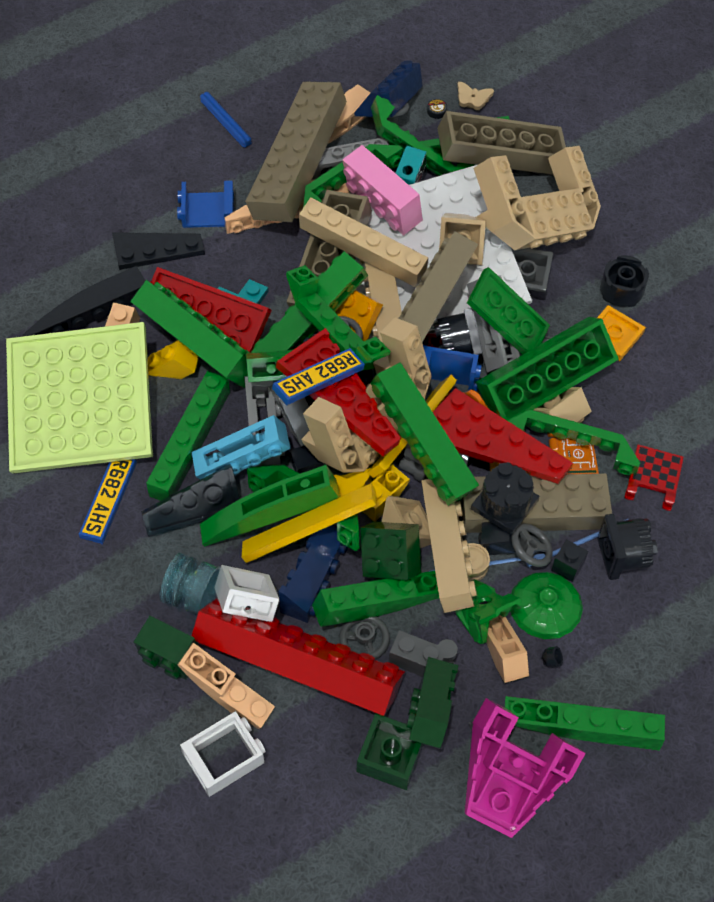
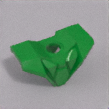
(477, 618)

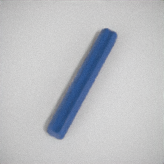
(225, 119)

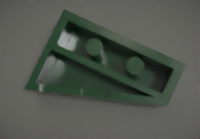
(432, 703)

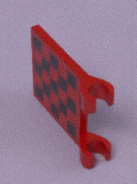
(656, 472)

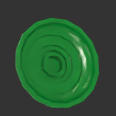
(548, 607)

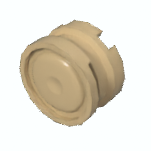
(479, 559)

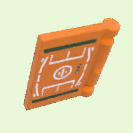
(581, 455)

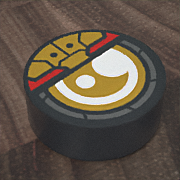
(436, 108)

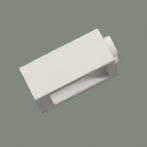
(255, 592)
(193, 745)

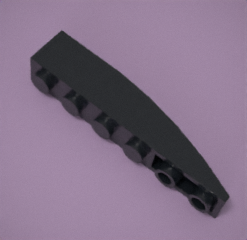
(90, 304)

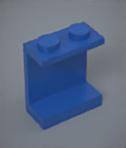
(205, 208)
(458, 364)

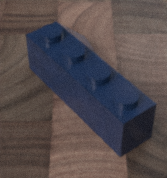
(396, 87)
(311, 574)

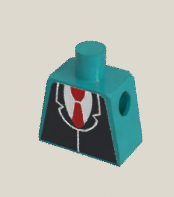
(417, 160)

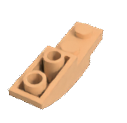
(223, 687)

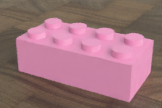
(386, 190)

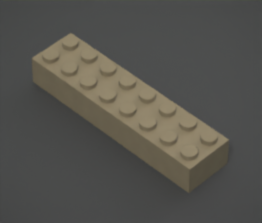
(296, 152)

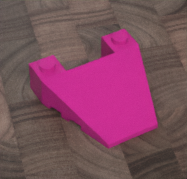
(507, 780)

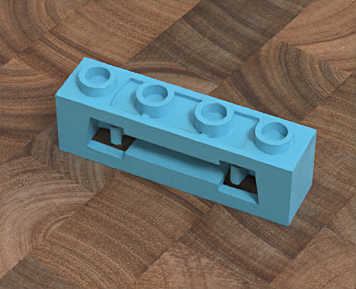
(243, 448)

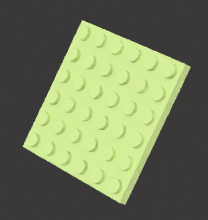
(78, 398)

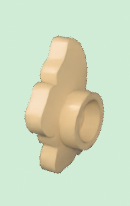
(473, 98)

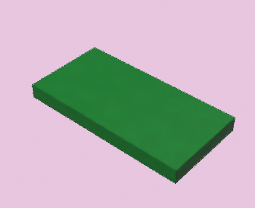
(507, 312)

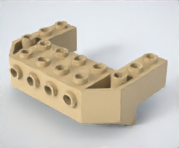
(540, 217)
(329, 434)

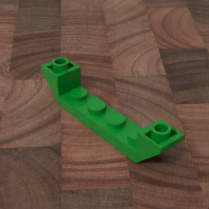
(393, 134)
(335, 178)
(303, 288)
(625, 461)
(267, 475)

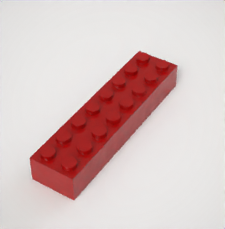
(301, 657)

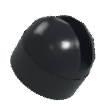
(553, 657)

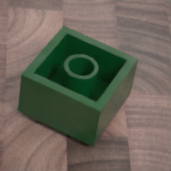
(390, 550)
(163, 646)
(389, 752)

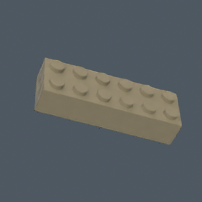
(477, 138)
(320, 253)
(438, 282)
(573, 504)

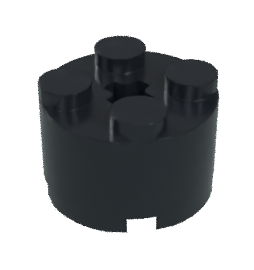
(624, 281)

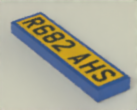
(318, 376)
(107, 500)

